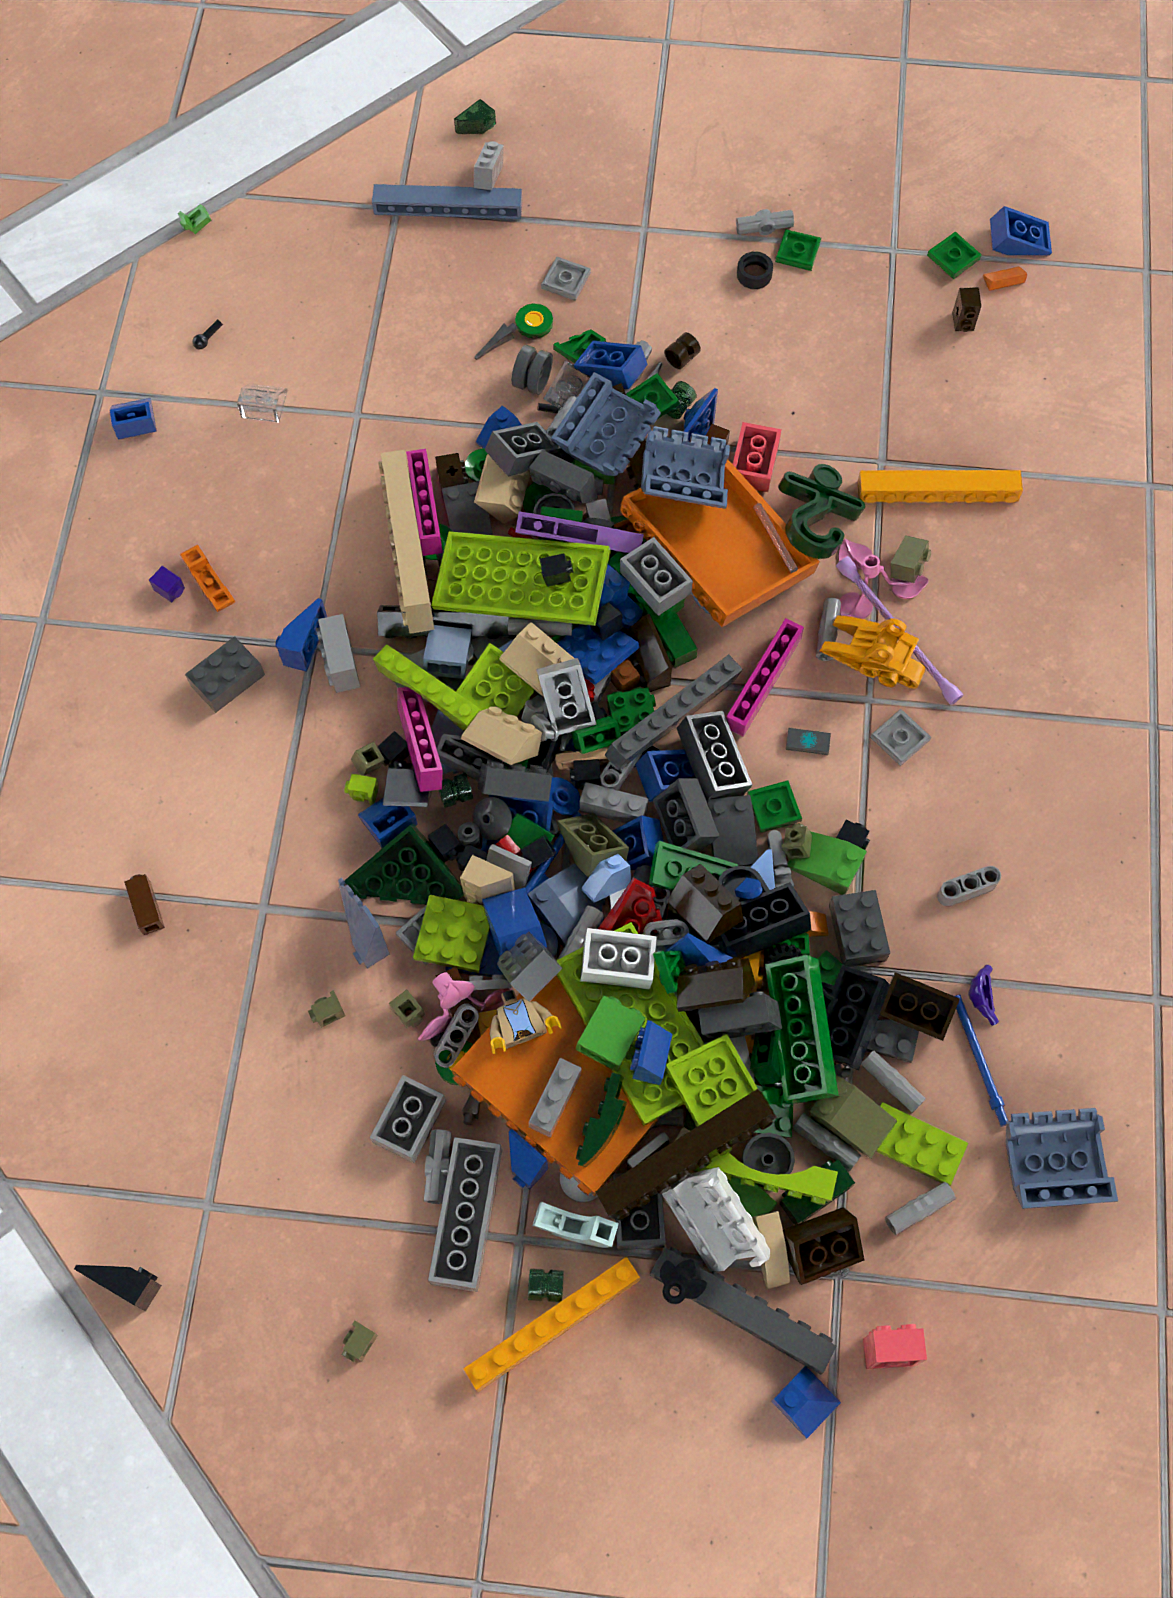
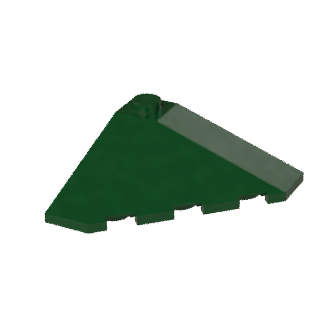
(406, 871)

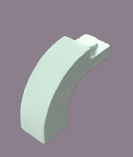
(574, 1227)

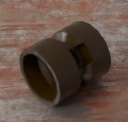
(682, 350)

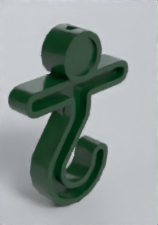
(821, 497)

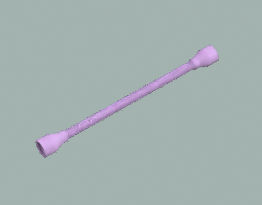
(849, 570)

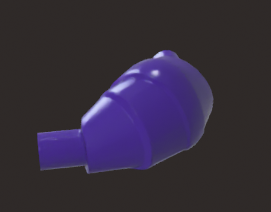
(982, 995)

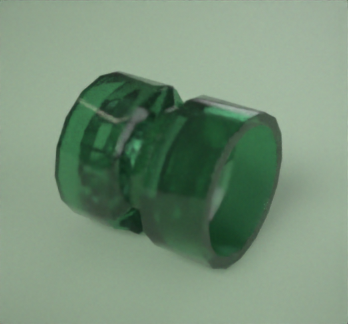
(685, 395)
(455, 790)
(545, 1285)

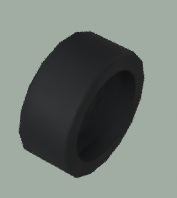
(759, 259)

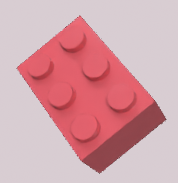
(757, 454)
(894, 1347)

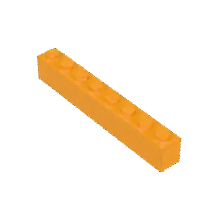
(940, 486)
(551, 1324)

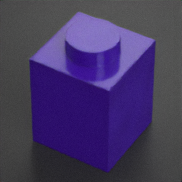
(167, 584)

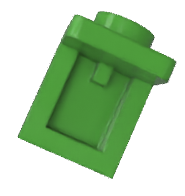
(195, 219)

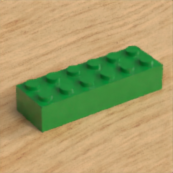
(804, 1038)

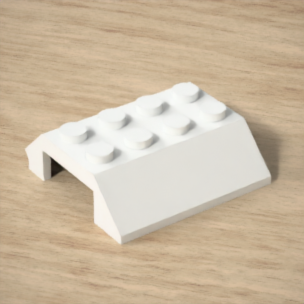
(716, 1220)

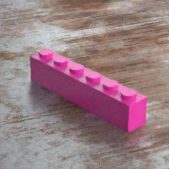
(424, 502)
(764, 677)
(419, 740)

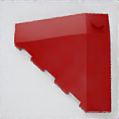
(633, 906)

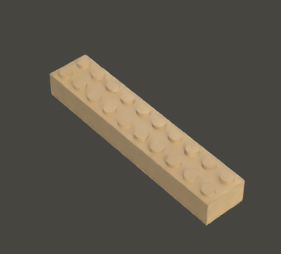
(406, 542)

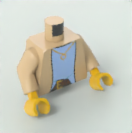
(519, 1022)

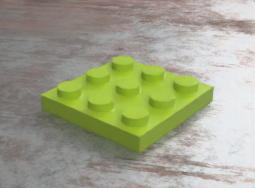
(495, 685)
(453, 934)
(710, 1078)

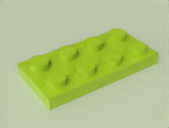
(922, 1147)

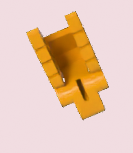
(878, 650)

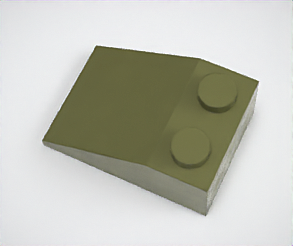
(590, 841)
(854, 1118)

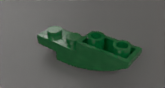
(601, 1131)

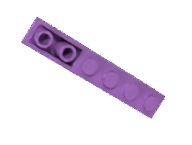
(577, 532)

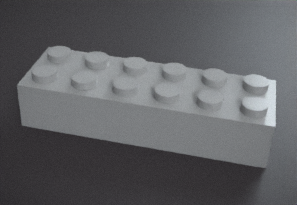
(465, 1214)

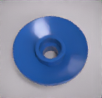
(565, 796)

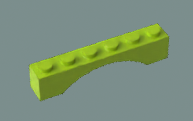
(407, 673)
(812, 1182)

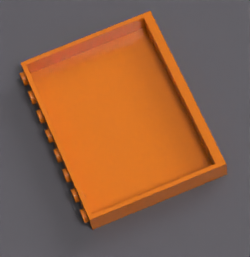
(720, 548)
(517, 1078)

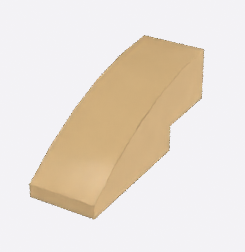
(776, 1268)

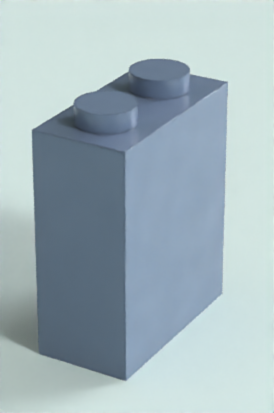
(447, 651)

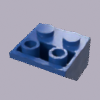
(133, 418)
(387, 821)
(652, 1055)

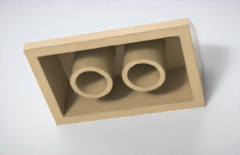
(501, 494)
(532, 651)
(503, 736)
(484, 880)

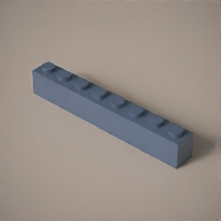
(447, 201)

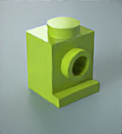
(362, 788)

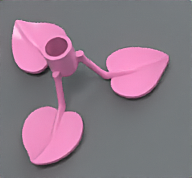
(859, 606)
(450, 994)

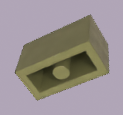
(910, 559)

